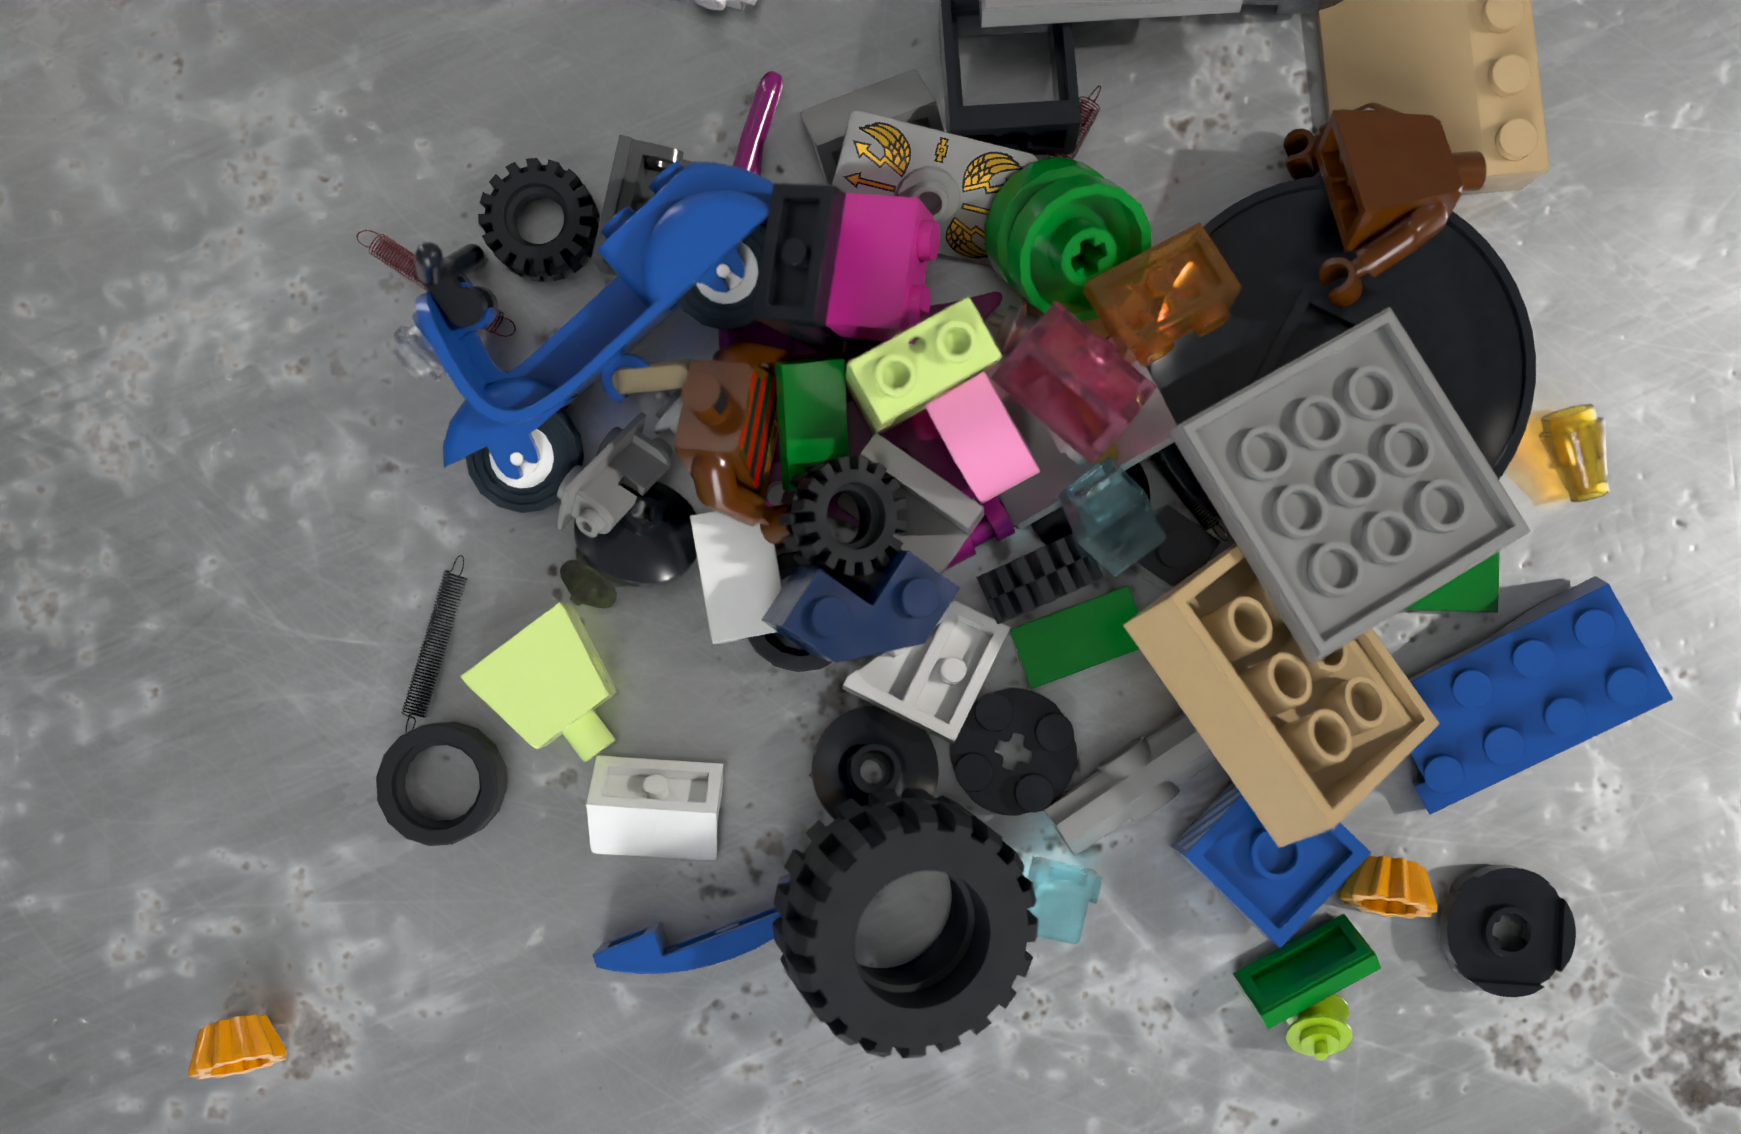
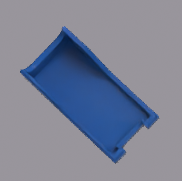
(1532, 693)

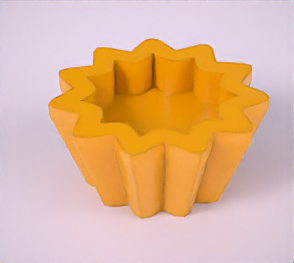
(1390, 888)
(236, 1047)

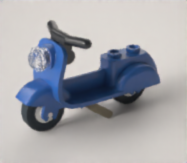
(684, 248)

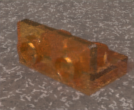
(1164, 295)

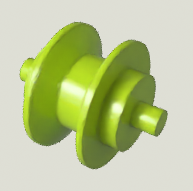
(1321, 1029)

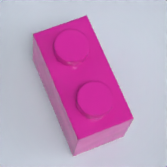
(882, 267)

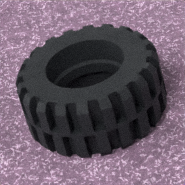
(957, 977)

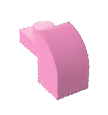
(982, 438)

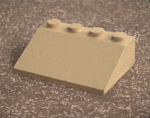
(1449, 60)
(1286, 731)

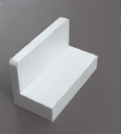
(736, 576)
(654, 808)

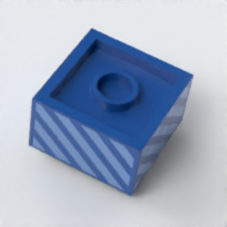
(1267, 883)

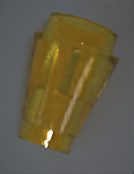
(1577, 450)

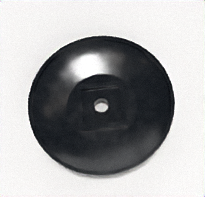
(1446, 294)

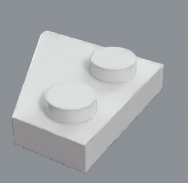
(934, 680)

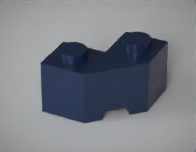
(885, 613)

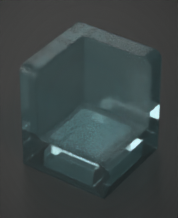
(1111, 516)
(1062, 897)

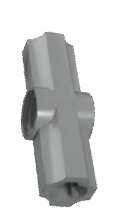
(1130, 784)

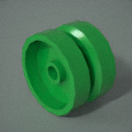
(1059, 229)

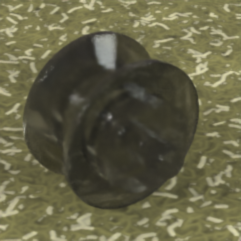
(587, 584)

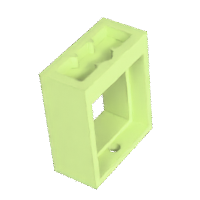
(903, 377)

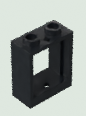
(1023, 126)

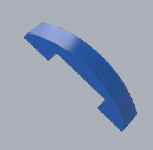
(650, 952)

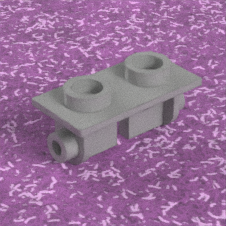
(595, 492)

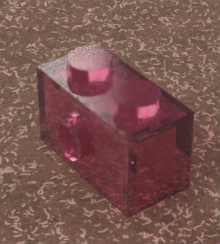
(1074, 383)

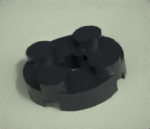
(1029, 784)
(1530, 959)

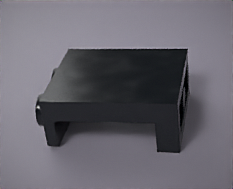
(800, 267)

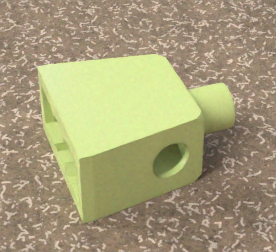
(548, 683)

